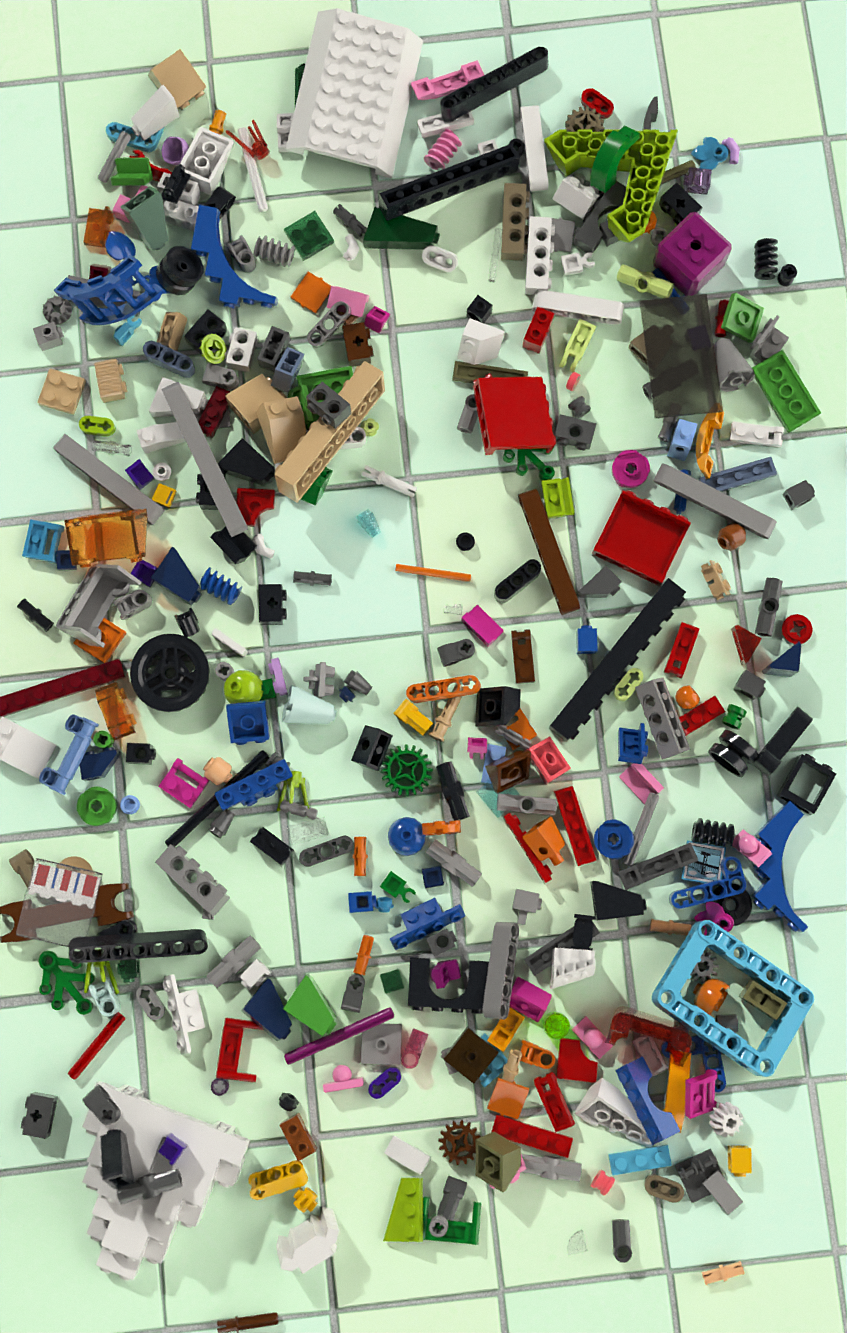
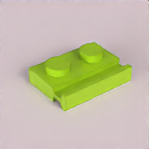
(557, 498)

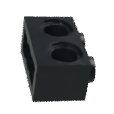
(201, 329)

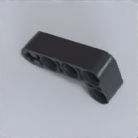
(782, 741)

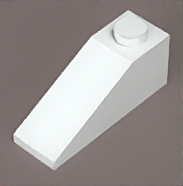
(159, 436)

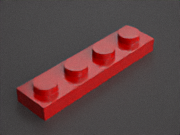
(575, 826)
(542, 870)
(532, 1136)

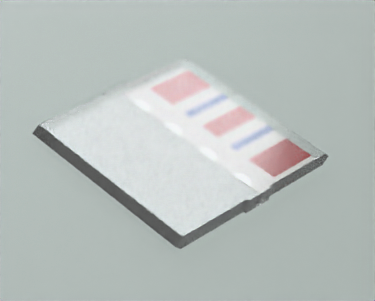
(58, 902)

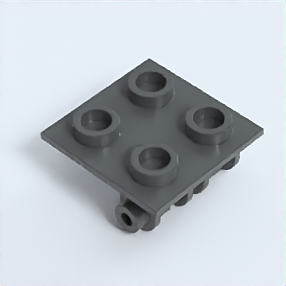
(695, 1171)

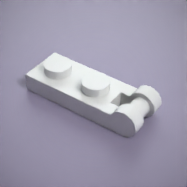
(756, 434)

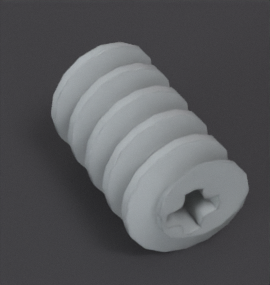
(274, 251)

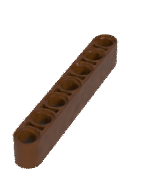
(549, 551)

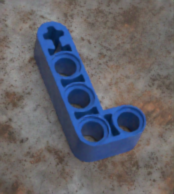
(706, 888)

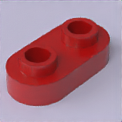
(599, 102)

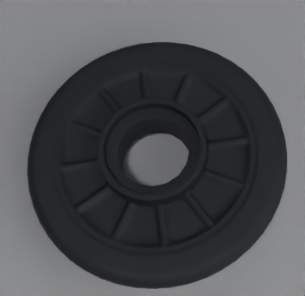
(743, 905)

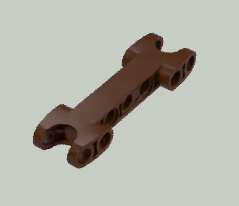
(105, 910)

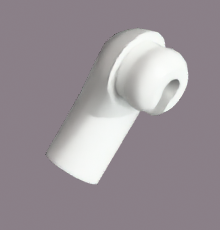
(352, 249)
(258, 539)

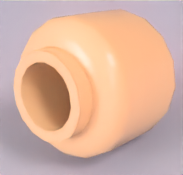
(217, 771)

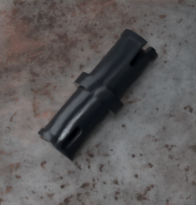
(35, 615)

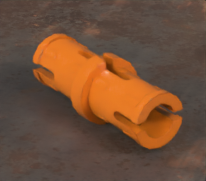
(360, 856)

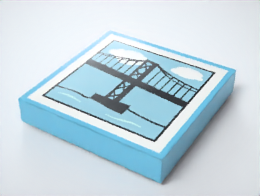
(708, 866)

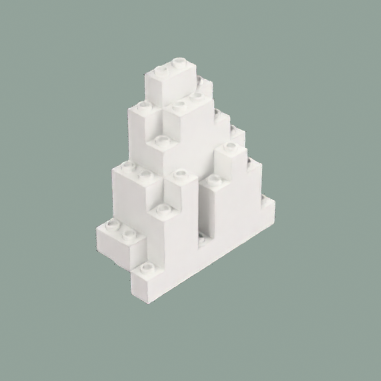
(148, 1225)

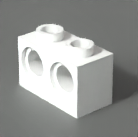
(181, 214)
(245, 350)

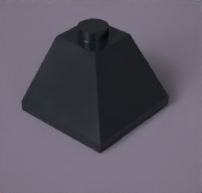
(496, 705)

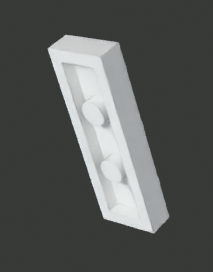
(436, 125)

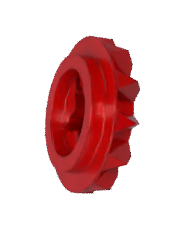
(799, 621)

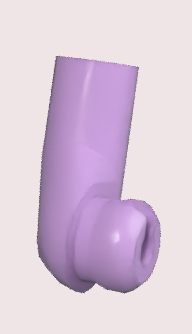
(734, 150)

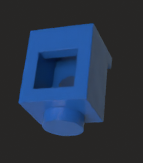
(354, 905)

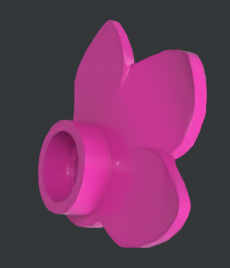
(715, 913)

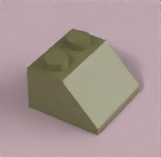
(497, 1160)

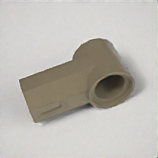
(23, 865)

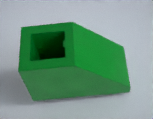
(318, 487)

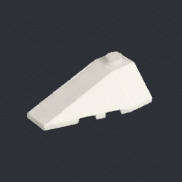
(611, 1108)

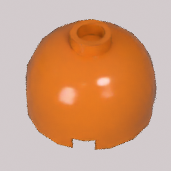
(710, 995)

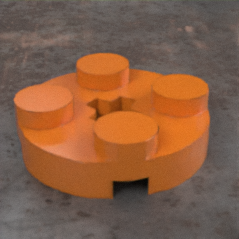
(441, 827)

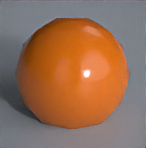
(687, 697)

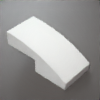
(283, 124)
(407, 1155)

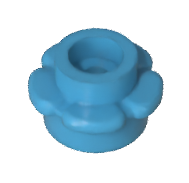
(384, 904)

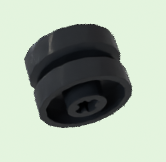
(179, 270)
(733, 753)

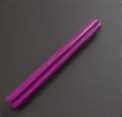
(339, 1035)

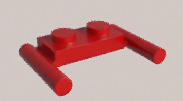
(230, 1050)

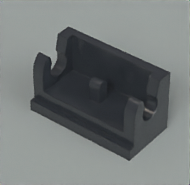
(272, 846)

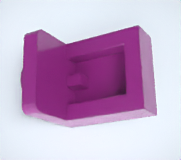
(444, 972)

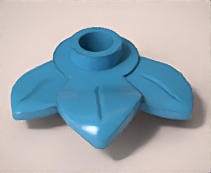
(707, 153)

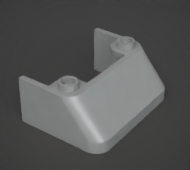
(92, 601)

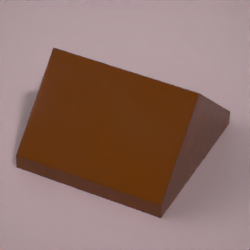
(509, 770)

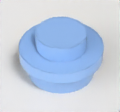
(130, 804)

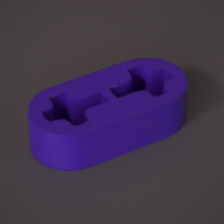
(388, 1086)

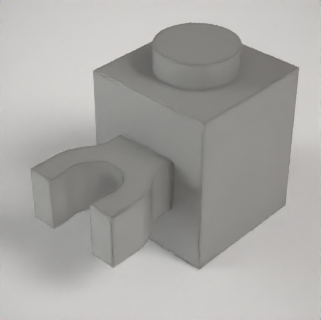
(526, 902)

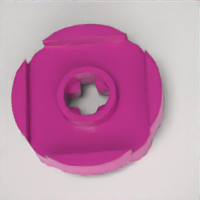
(637, 461)

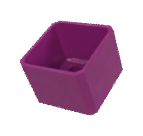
(687, 267)

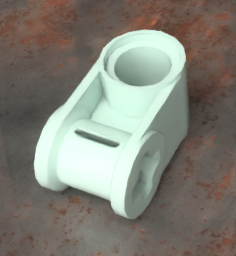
(104, 996)

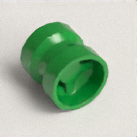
(734, 716)

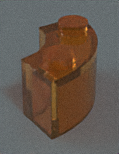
(115, 710)

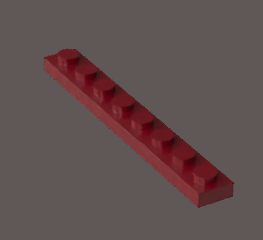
(61, 687)

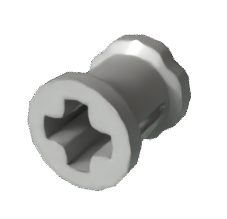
(219, 669)

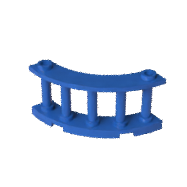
(81, 293)

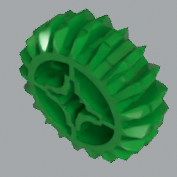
(397, 757)

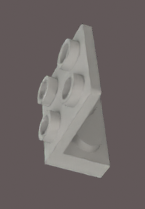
(768, 341)

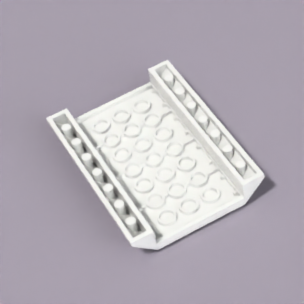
(355, 90)

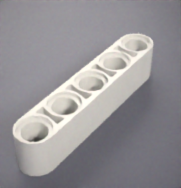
(534, 148)
(579, 307)

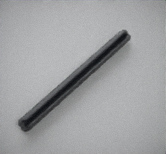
(213, 803)

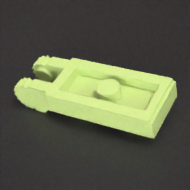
(578, 343)

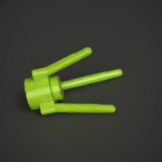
(292, 783)
(101, 966)

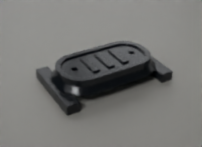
(583, 932)

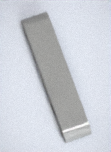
(501, 970)

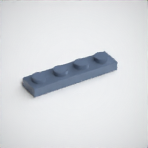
(741, 475)

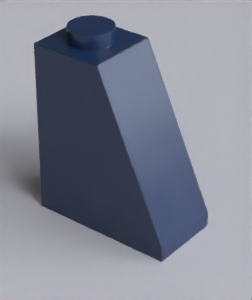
(177, 578)
(267, 1011)

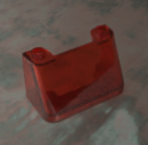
(674, 1033)

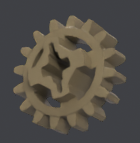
(577, 119)

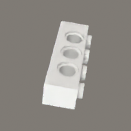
(539, 227)

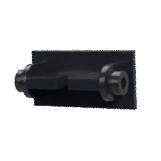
(176, 184)

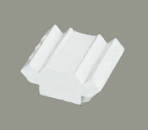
(571, 966)
(308, 1242)

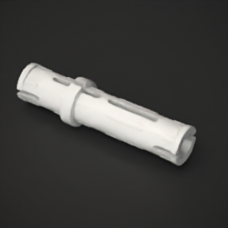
(389, 481)

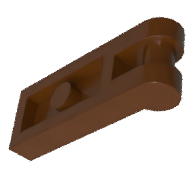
(523, 657)

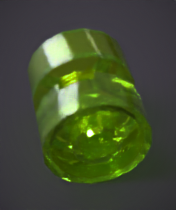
(556, 1025)

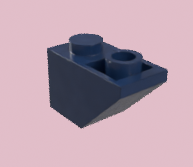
(98, 765)

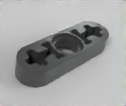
(342, 851)

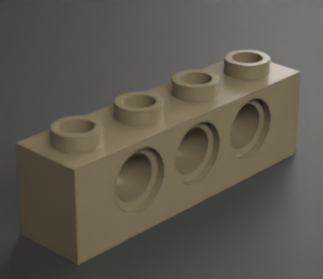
(514, 194)

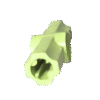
(635, 279)

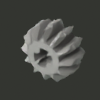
(709, 968)

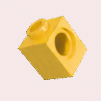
(739, 1160)

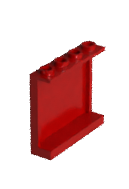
(513, 413)
(641, 537)

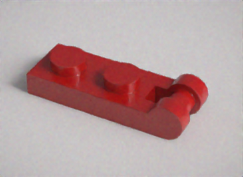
(681, 649)
(702, 715)
(554, 1102)

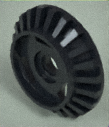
(170, 649)

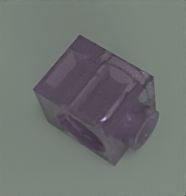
(697, 180)

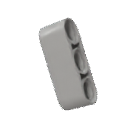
(320, 326)

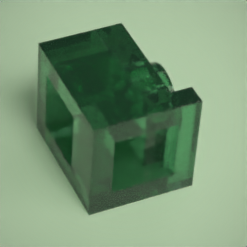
(129, 969)

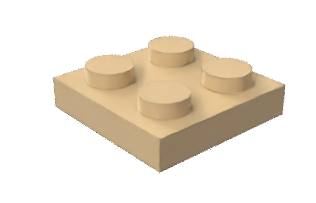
(61, 391)

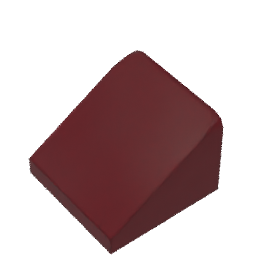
(97, 270)

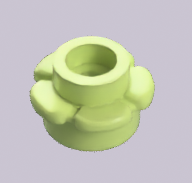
(374, 427)

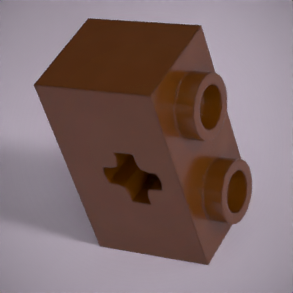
(357, 333)

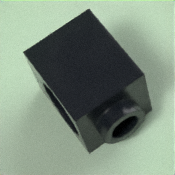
(479, 309)
(132, 750)

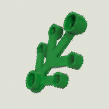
(521, 453)
(63, 979)

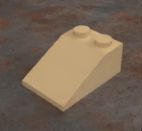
(282, 426)

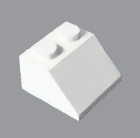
(479, 343)

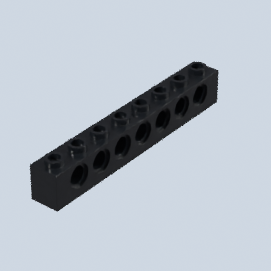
(448, 182)

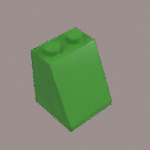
(311, 1007)

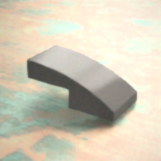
(722, 1192)

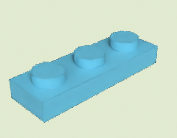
(639, 1159)

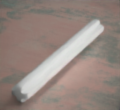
(253, 172)

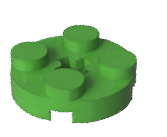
(89, 797)

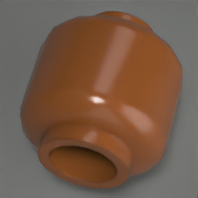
(731, 536)

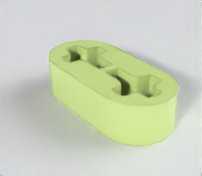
(624, 681)

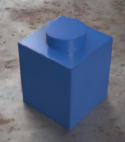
(586, 640)

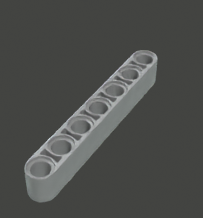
(107, 477)
(715, 501)

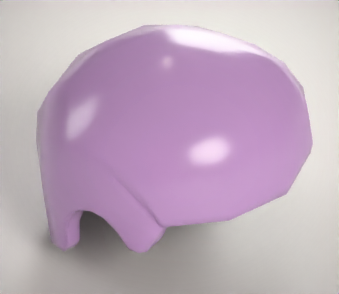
(174, 150)

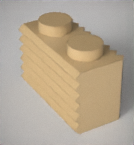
(110, 380)

